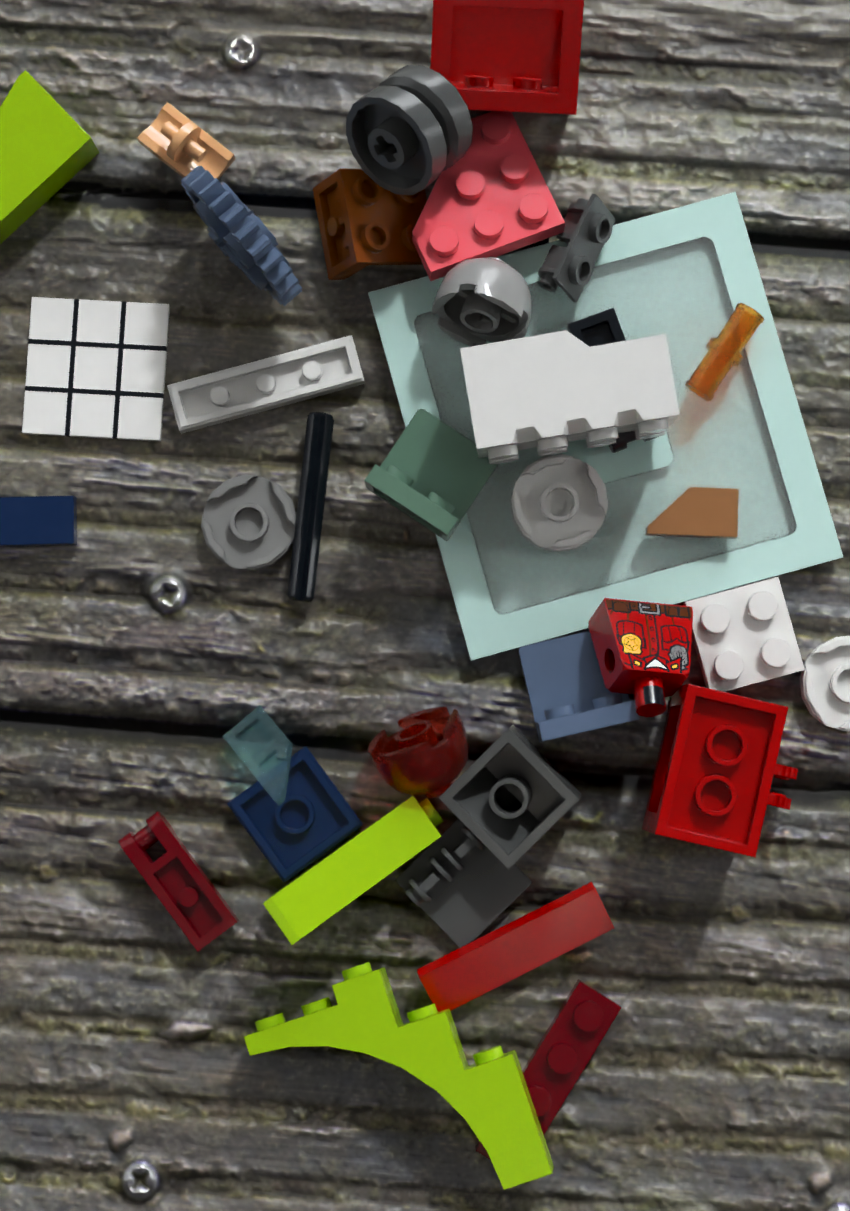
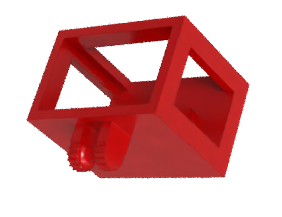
(510, 53)
(717, 770)

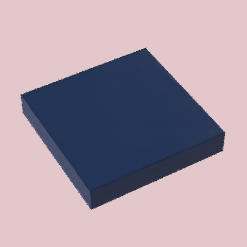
(304, 825)

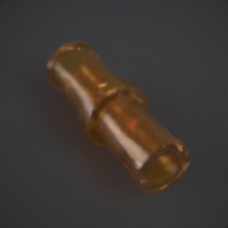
(724, 351)

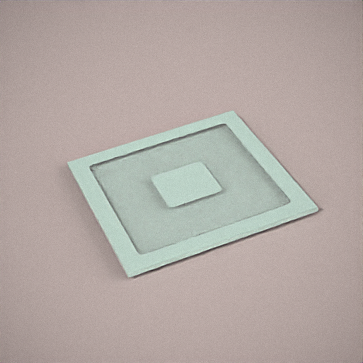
(661, 276)

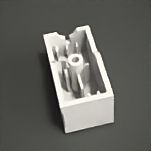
(563, 391)

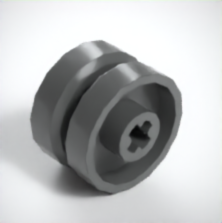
(409, 129)

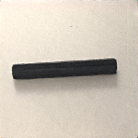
(310, 507)

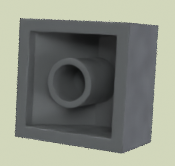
(510, 796)

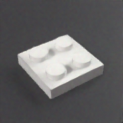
(744, 636)

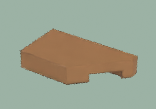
(700, 514)

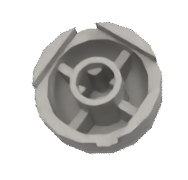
(483, 302)

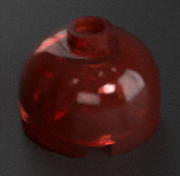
(423, 754)

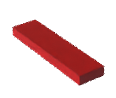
(515, 948)

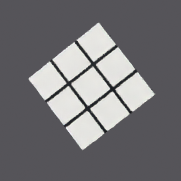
(96, 369)

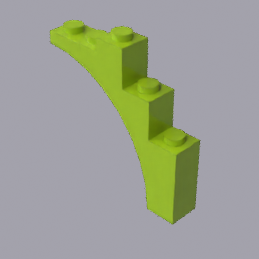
(486, 1093)

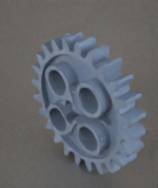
(241, 235)

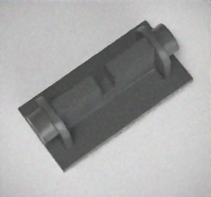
(586, 231)

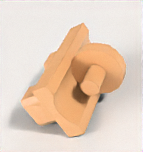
(184, 144)

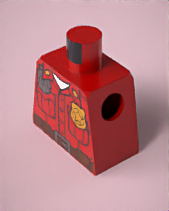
(643, 650)

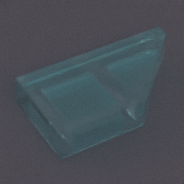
(263, 751)

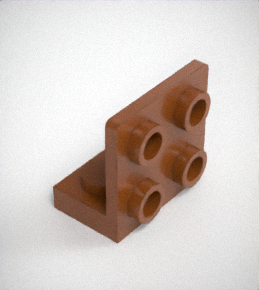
(365, 223)

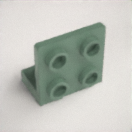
(431, 474)

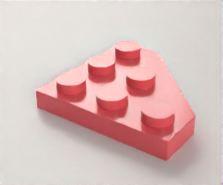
(486, 200)

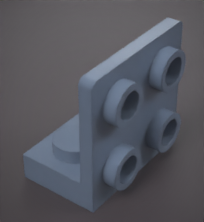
(569, 688)

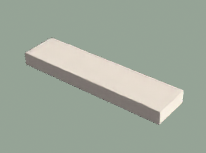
(266, 384)

